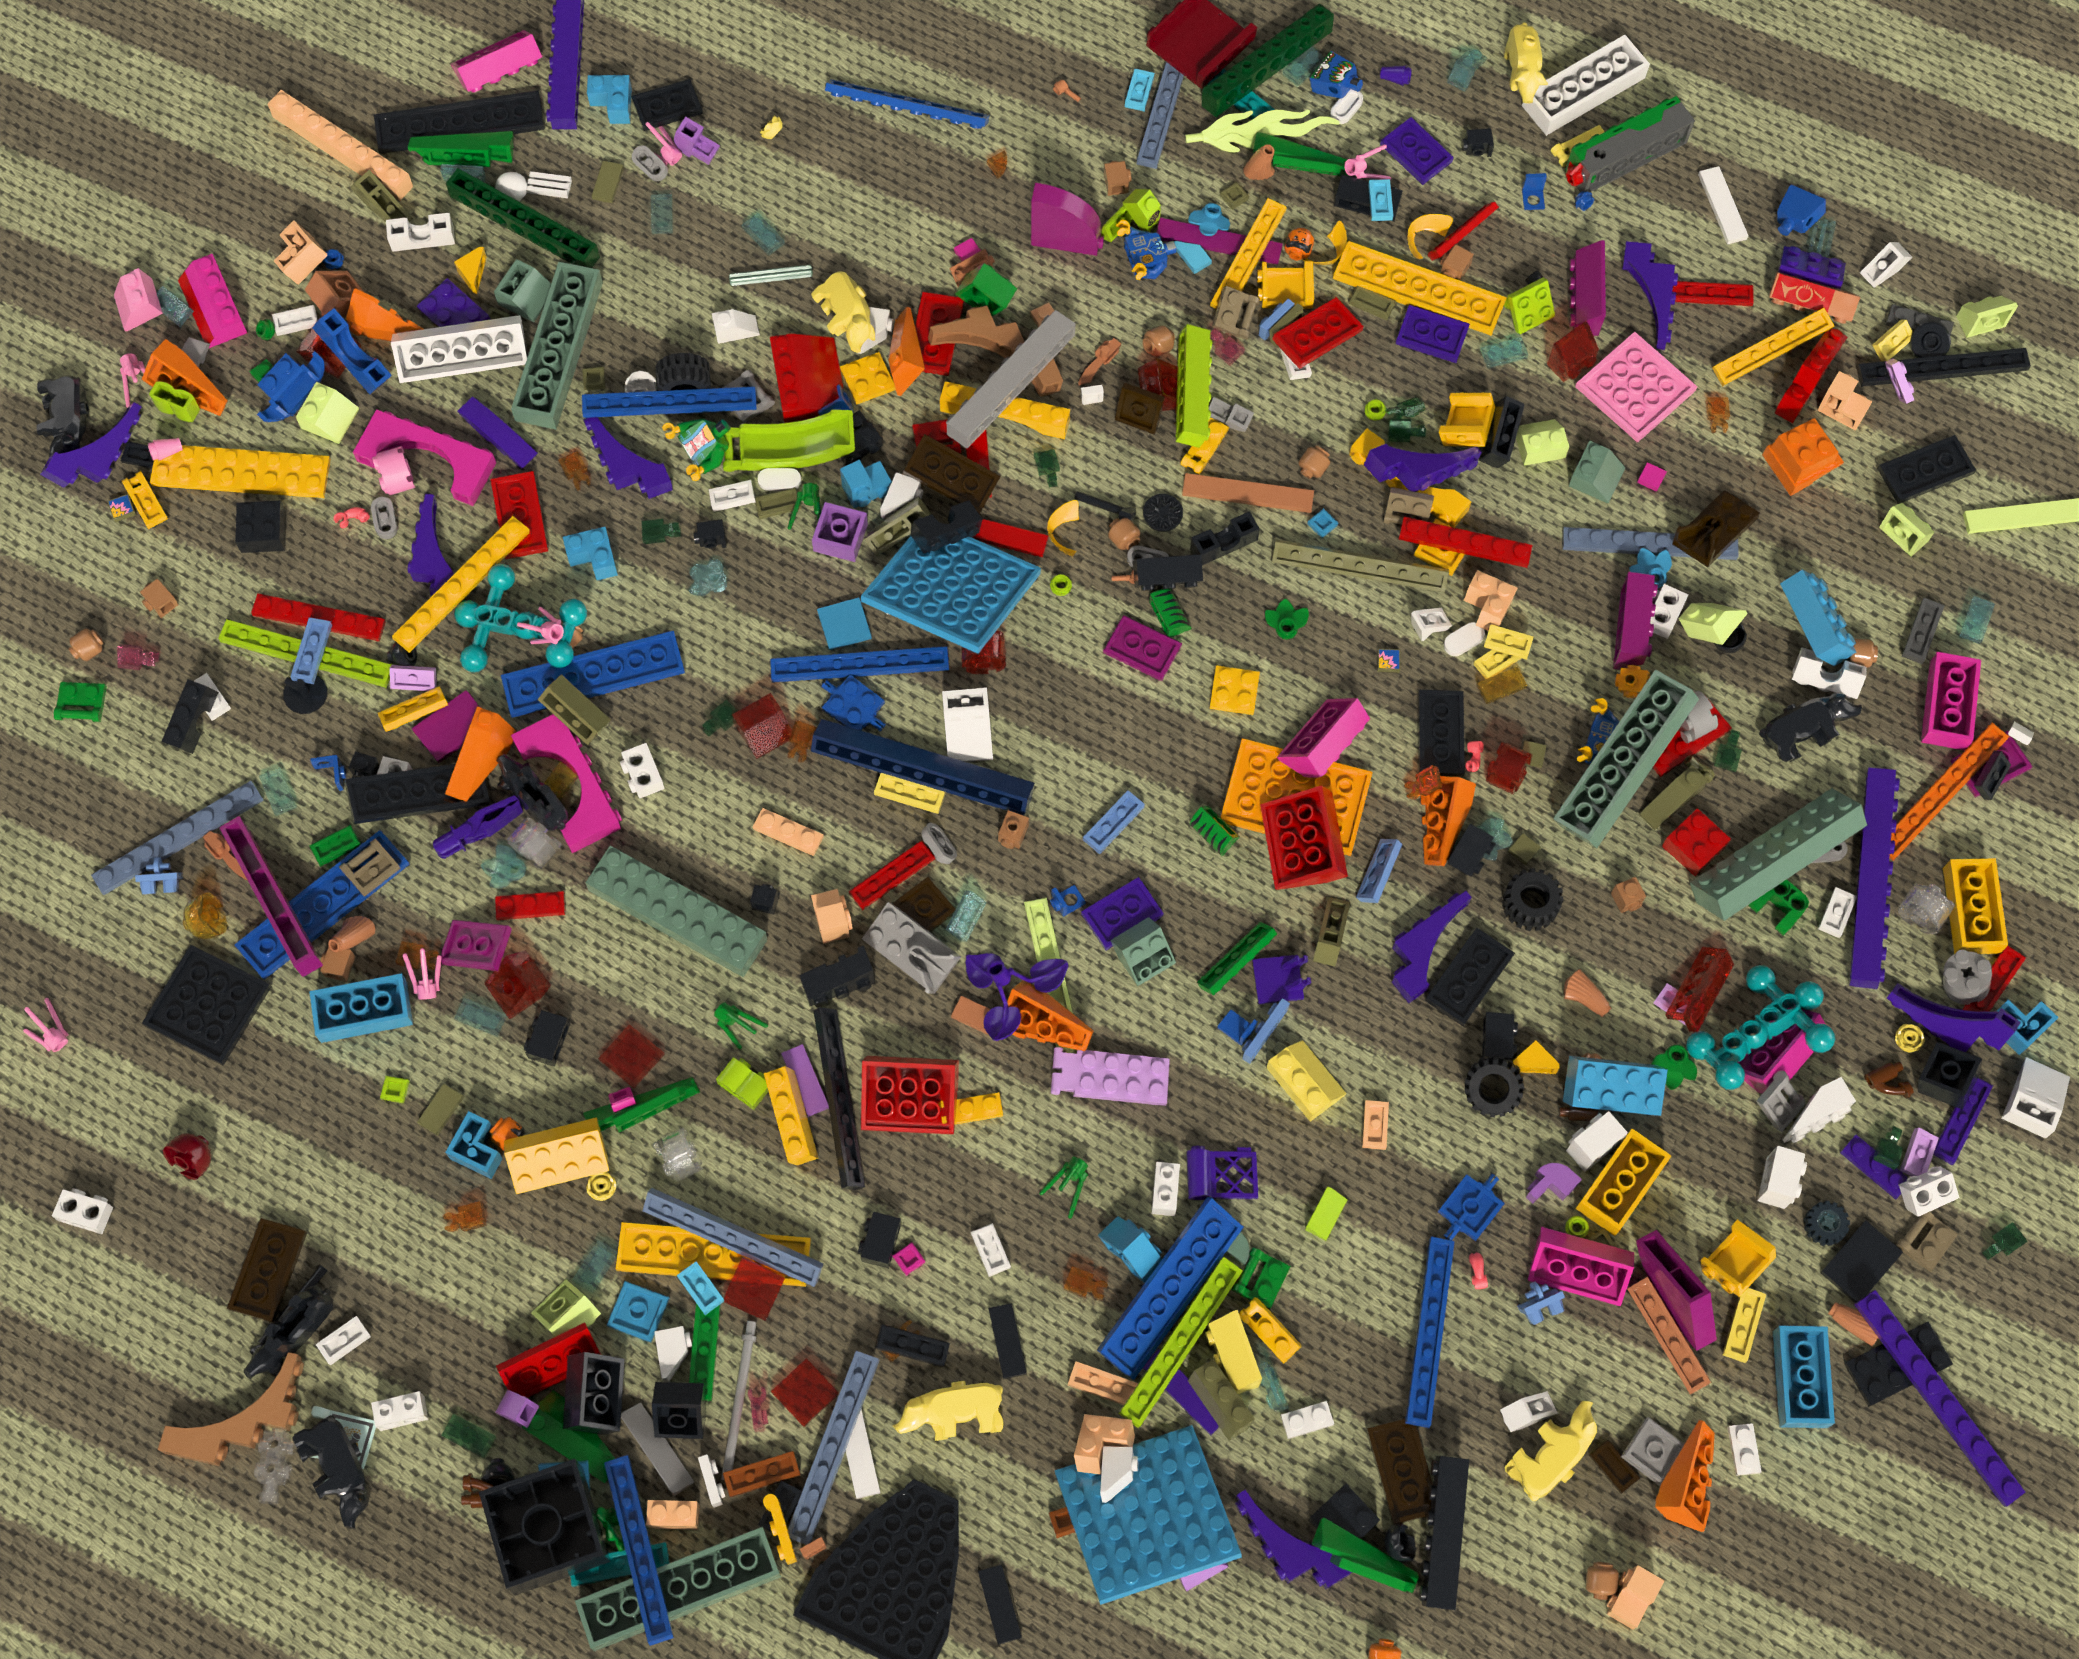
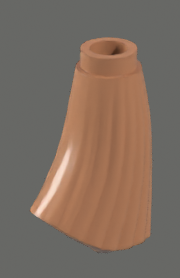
(1260, 164)
(353, 932)
(1583, 990)
(1853, 1322)

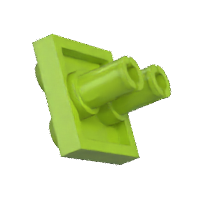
(1530, 305)

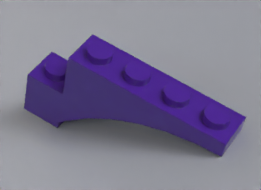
(1657, 284)
(93, 459)
(625, 466)
(1417, 469)
(427, 561)
(1417, 946)
(1953, 1025)
(1289, 1553)

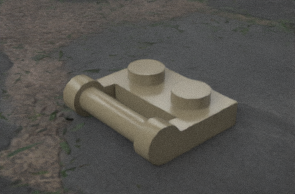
(1229, 310)
(1409, 503)
(373, 872)
(1933, 1244)

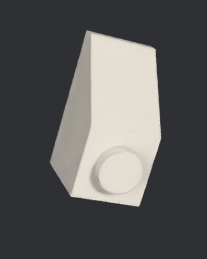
(1886, 263)
(881, 323)
(734, 325)
(901, 491)
(672, 1350)
(1528, 1411)
(1117, 1470)

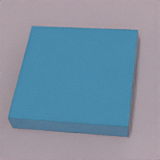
(844, 623)
(638, 1311)

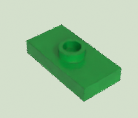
(335, 845)

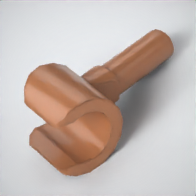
(1061, 87)
(1130, 578)

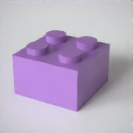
(840, 532)

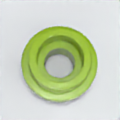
(1375, 404)
(1060, 579)
(1579, 1221)

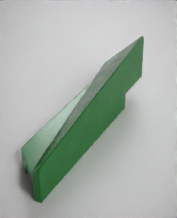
(464, 149)
(1300, 157)
(646, 1105)
(1362, 1558)

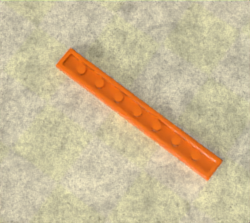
(1946, 787)

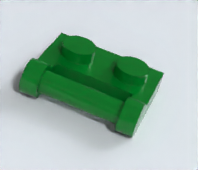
(80, 695)
(1268, 1281)

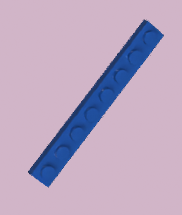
(900, 102)
(668, 402)
(859, 664)
(1430, 1332)
(639, 1550)

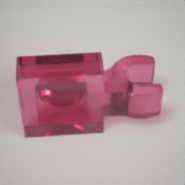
(1226, 349)
(132, 657)
(759, 1416)

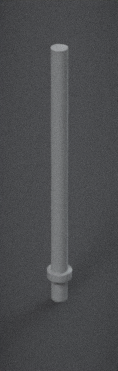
(748, 1340)

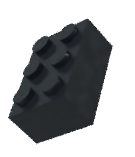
(593, 1393)

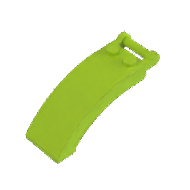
(792, 443)

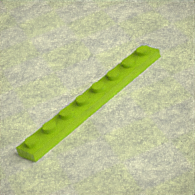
(288, 647)
(1180, 1342)

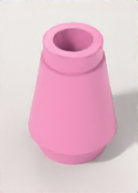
(164, 448)

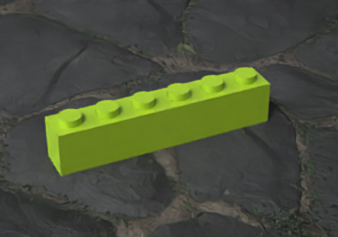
(1193, 386)

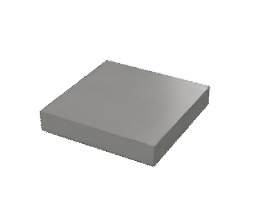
(1652, 1450)

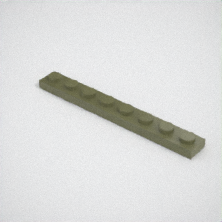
(1360, 565)

